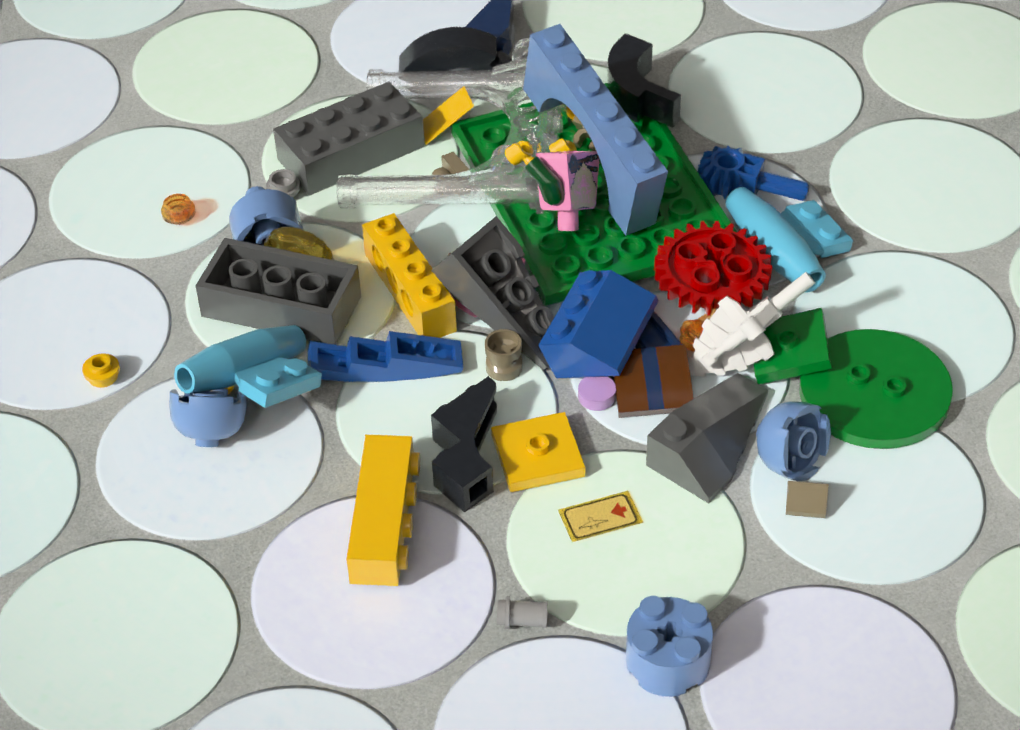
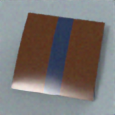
(654, 382)

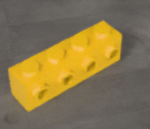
(381, 510)

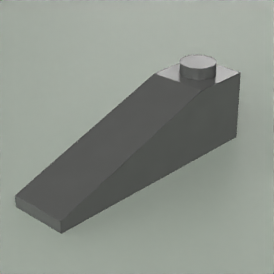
(496, 287)
(706, 437)

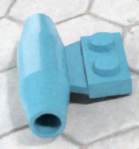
(791, 235)
(256, 362)

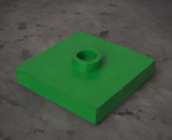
(798, 347)

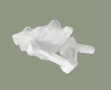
(736, 337)

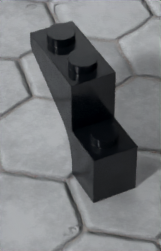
(460, 431)

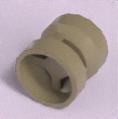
(503, 355)

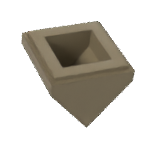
(806, 499)

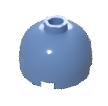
(207, 415)
(793, 439)

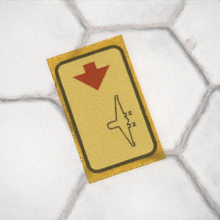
(600, 516)

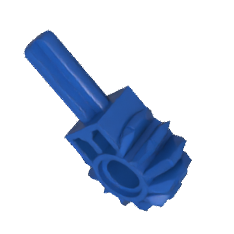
(729, 169)

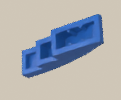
(396, 359)

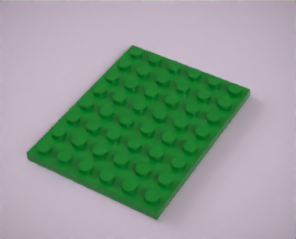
(599, 243)

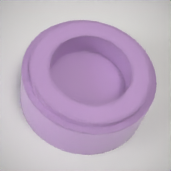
(596, 392)

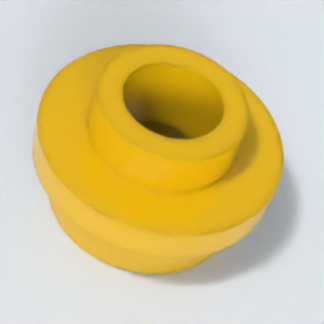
(101, 370)

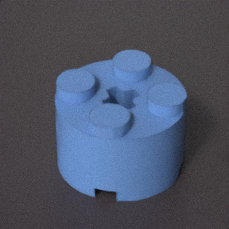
(261, 213)
(669, 645)

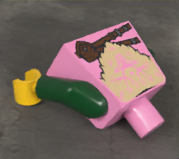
(564, 178)

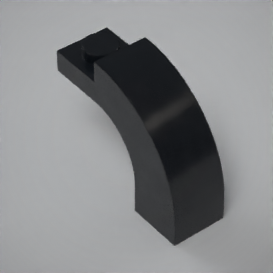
(452, 49)
(627, 66)

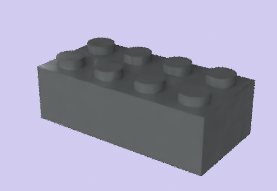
(349, 137)
(277, 289)

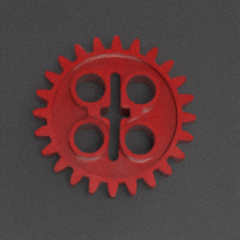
(710, 265)

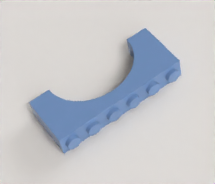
(634, 174)

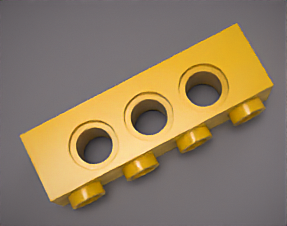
(409, 277)

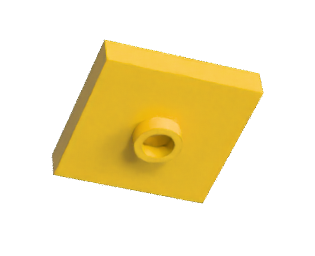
(538, 452)

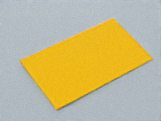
(446, 114)

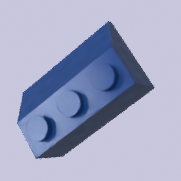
(597, 325)

